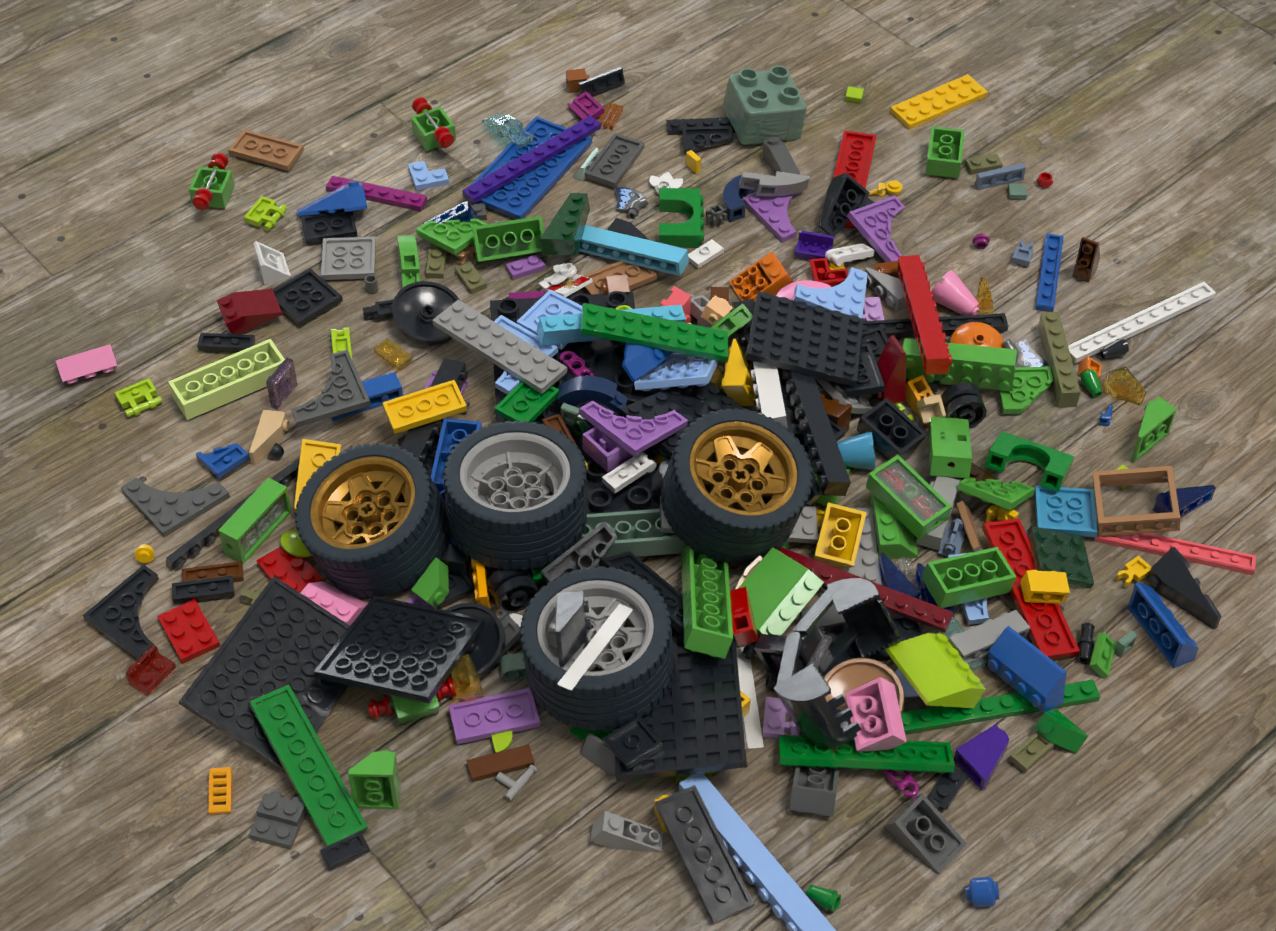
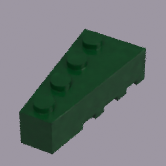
(567, 227)

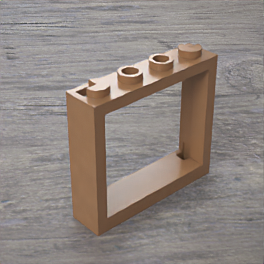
(1136, 523)

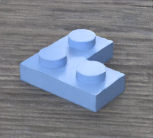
(427, 179)

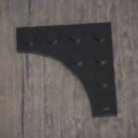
(119, 612)

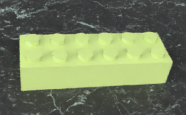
(225, 379)

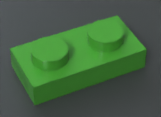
(1103, 655)

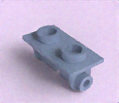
(952, 538)

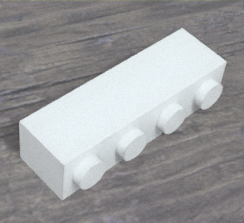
(769, 392)

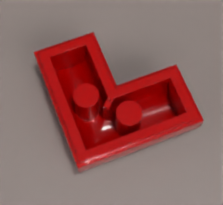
(822, 272)

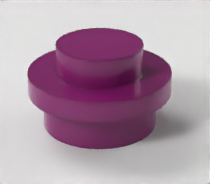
(980, 241)

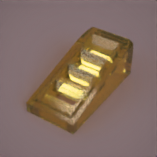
(984, 297)

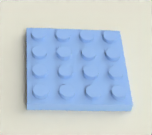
(678, 371)

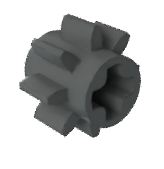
(716, 215)

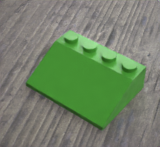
(779, 591)

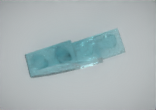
(509, 127)

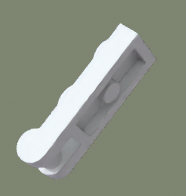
(849, 253)
(628, 472)

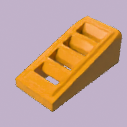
(218, 777)

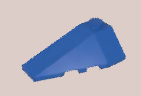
(348, 197)

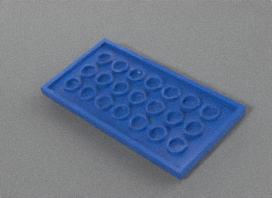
(523, 193)

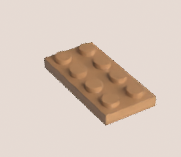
(266, 150)
(636, 276)

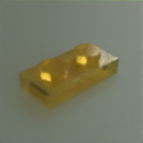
(393, 354)

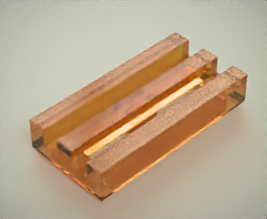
(615, 119)

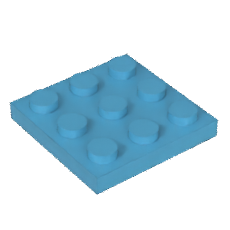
(1067, 511)

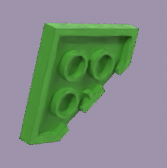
(450, 236)
(1027, 387)
(992, 491)

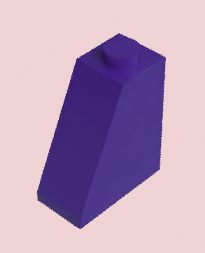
(982, 755)

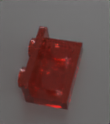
(149, 671)

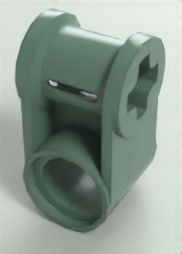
(513, 667)

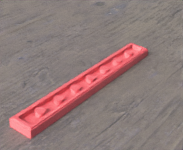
(1190, 551)

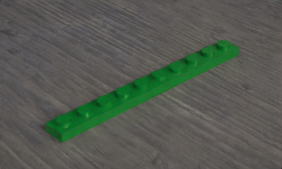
(991, 709)

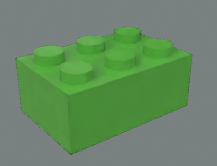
(945, 152)

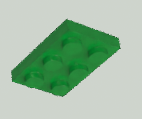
(525, 403)

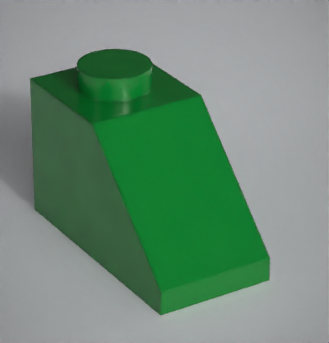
(1061, 730)

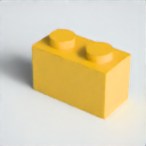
(1045, 587)

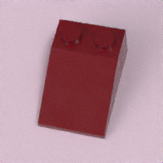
(248, 309)
(893, 372)

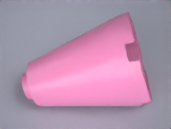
(955, 295)

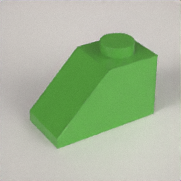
(433, 584)

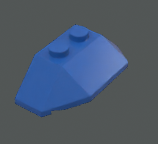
(642, 359)

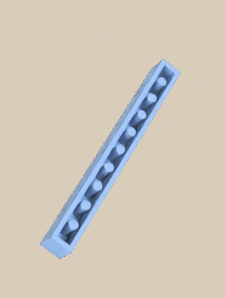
(758, 863)

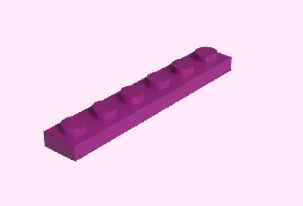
(383, 194)

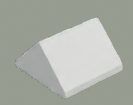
(271, 264)

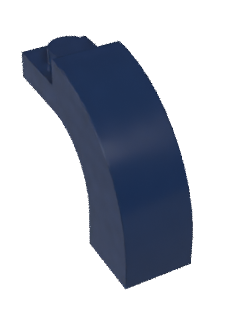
(732, 199)
(591, 389)

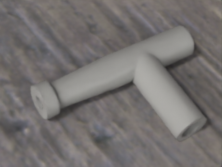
(514, 786)

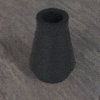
(1115, 349)

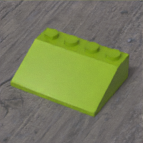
(937, 671)

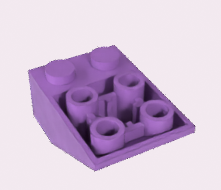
(604, 449)

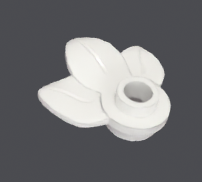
(665, 181)
(562, 272)

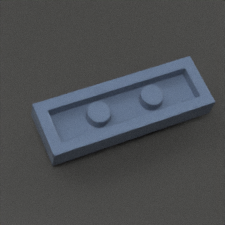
(1000, 176)

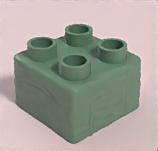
(764, 105)

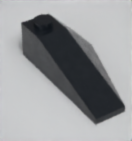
(1175, 583)

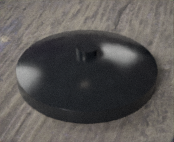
(417, 307)
(489, 643)

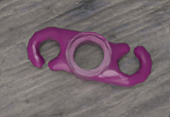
(575, 360)
(902, 784)

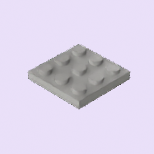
(348, 258)

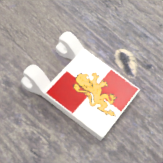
(568, 286)

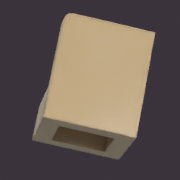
(929, 407)

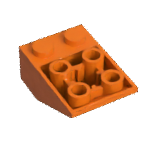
(762, 276)

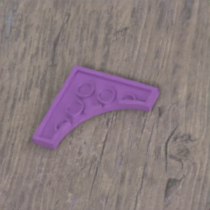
(773, 214)
(875, 225)
(633, 432)

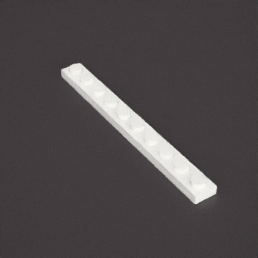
(1141, 321)

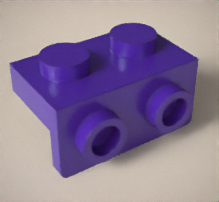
(813, 245)

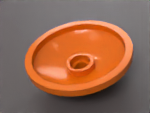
(971, 331)

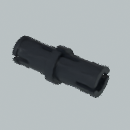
(1086, 643)

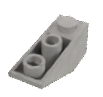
(887, 288)
(626, 834)

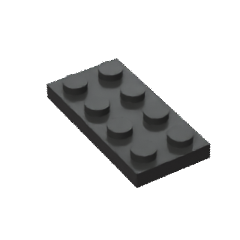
(614, 160)

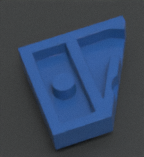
(223, 459)

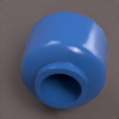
(982, 891)

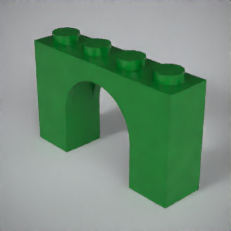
(687, 202)
(1014, 448)

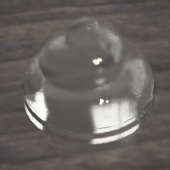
(905, 566)

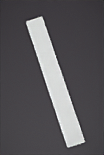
(594, 647)
(752, 719)

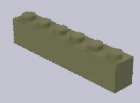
(1059, 359)

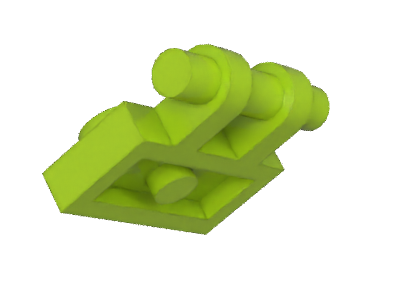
(260, 213)
(137, 393)

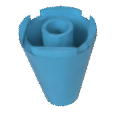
(858, 451)

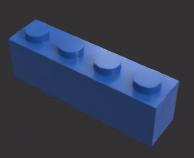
(378, 390)

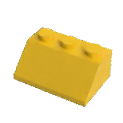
(839, 536)

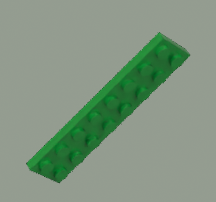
(654, 332)
(912, 755)
(308, 765)

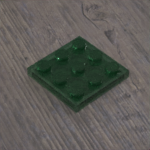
(1061, 553)

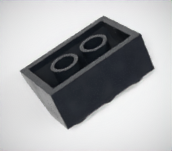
(891, 430)

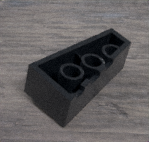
(583, 554)

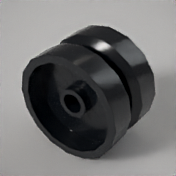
(964, 402)
(512, 589)

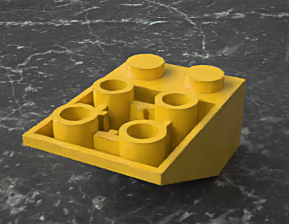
(738, 377)

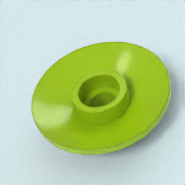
(292, 544)

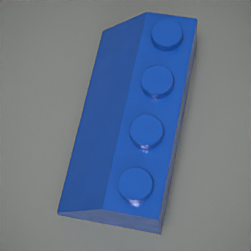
(1162, 626)
(1027, 670)

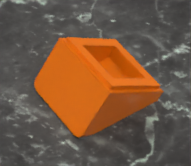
(1089, 363)

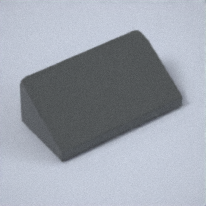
(599, 754)

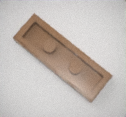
(970, 527)

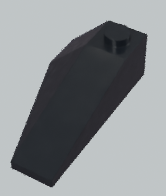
(841, 197)

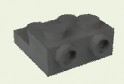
(278, 820)

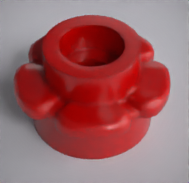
(1045, 179)

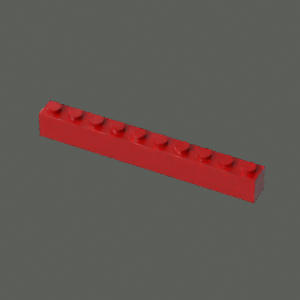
(923, 315)

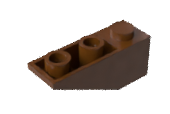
(1087, 260)

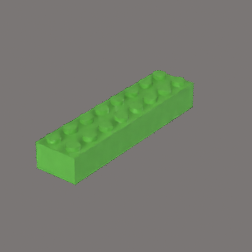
(706, 604)

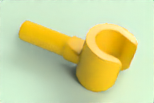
(880, 191)

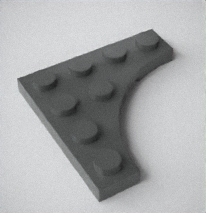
(339, 396)
(173, 509)

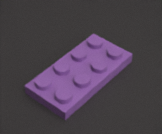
(494, 715)

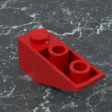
(742, 617)

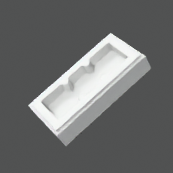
(705, 253)

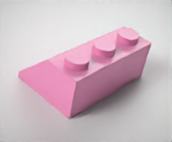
(86, 364)
(334, 601)
(878, 715)

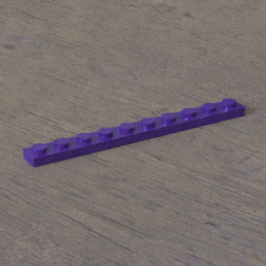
(531, 159)

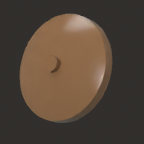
(858, 672)

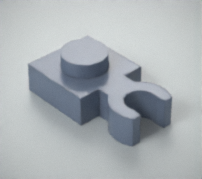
(1023, 253)

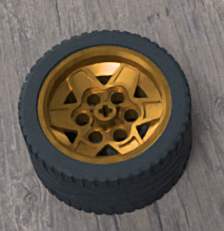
(758, 457)
(361, 529)

